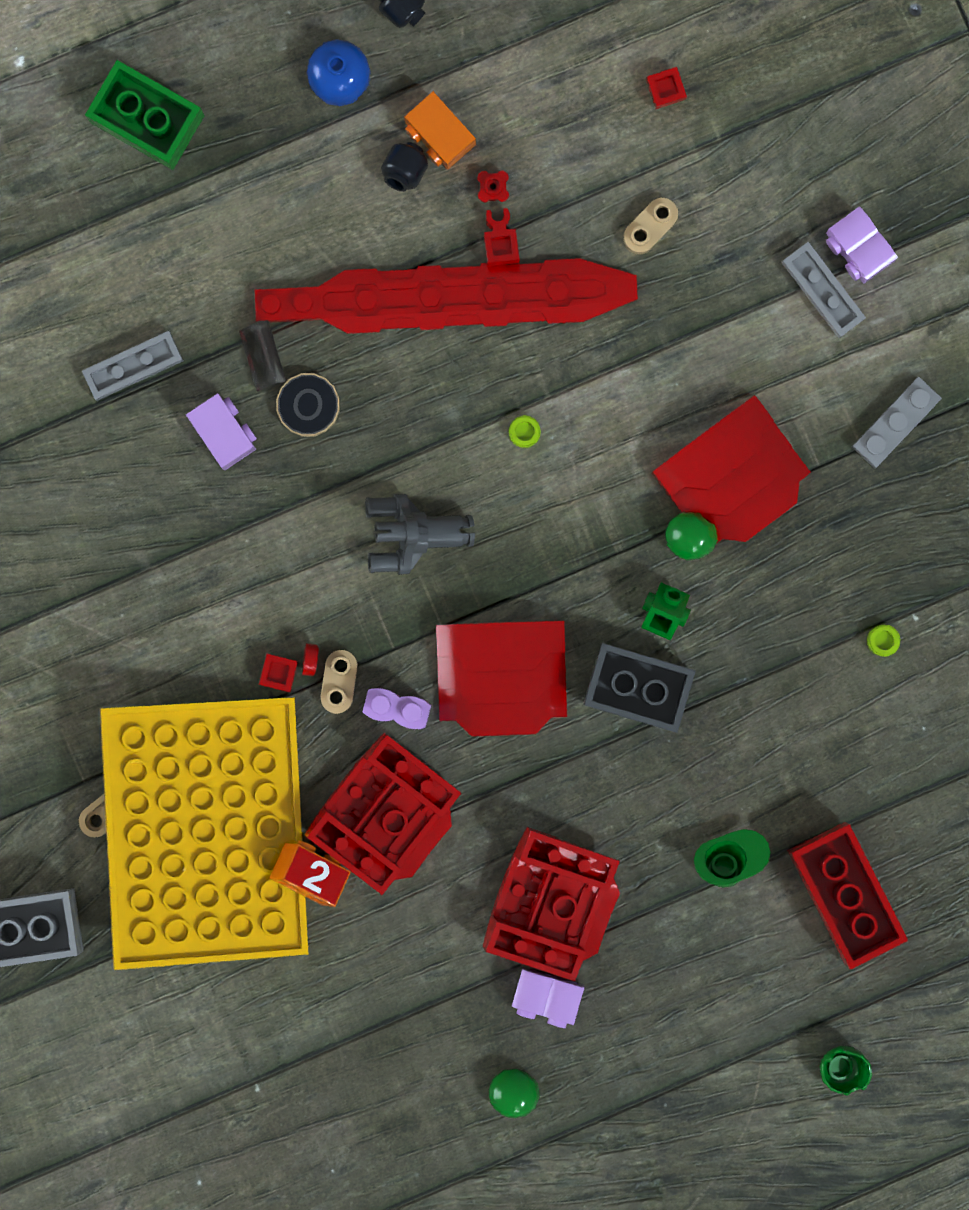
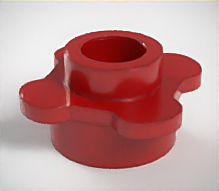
(499, 193)

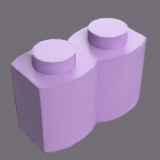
(860, 245)
(387, 706)
(548, 997)

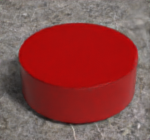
(310, 659)

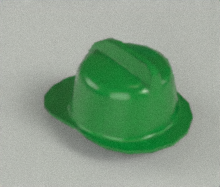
(732, 857)

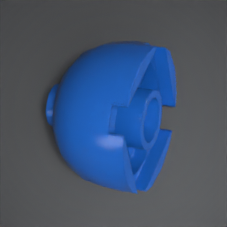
(338, 72)

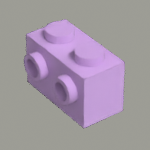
(221, 430)

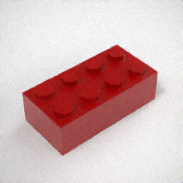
(847, 895)

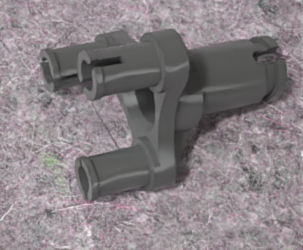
(413, 531)

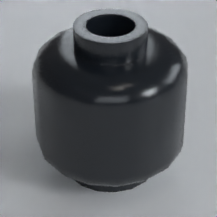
(402, 11)
(404, 166)

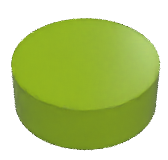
(524, 431)
(883, 640)

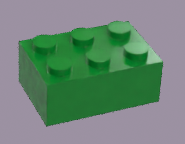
(145, 115)

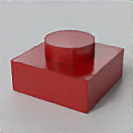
(666, 87)
(278, 673)

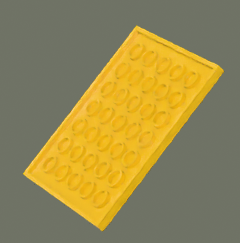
(195, 829)

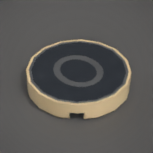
(308, 405)

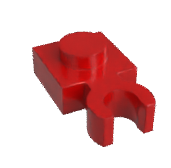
(500, 243)

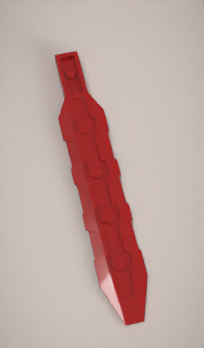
(454, 296)

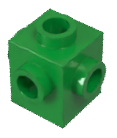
(665, 611)

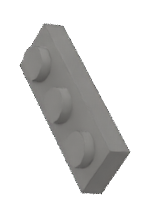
(823, 290)
(132, 365)
(896, 422)

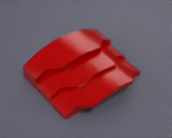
(736, 473)
(501, 676)
(385, 815)
(552, 905)

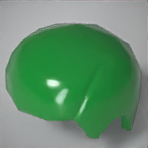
(690, 536)
(845, 1070)
(514, 1093)

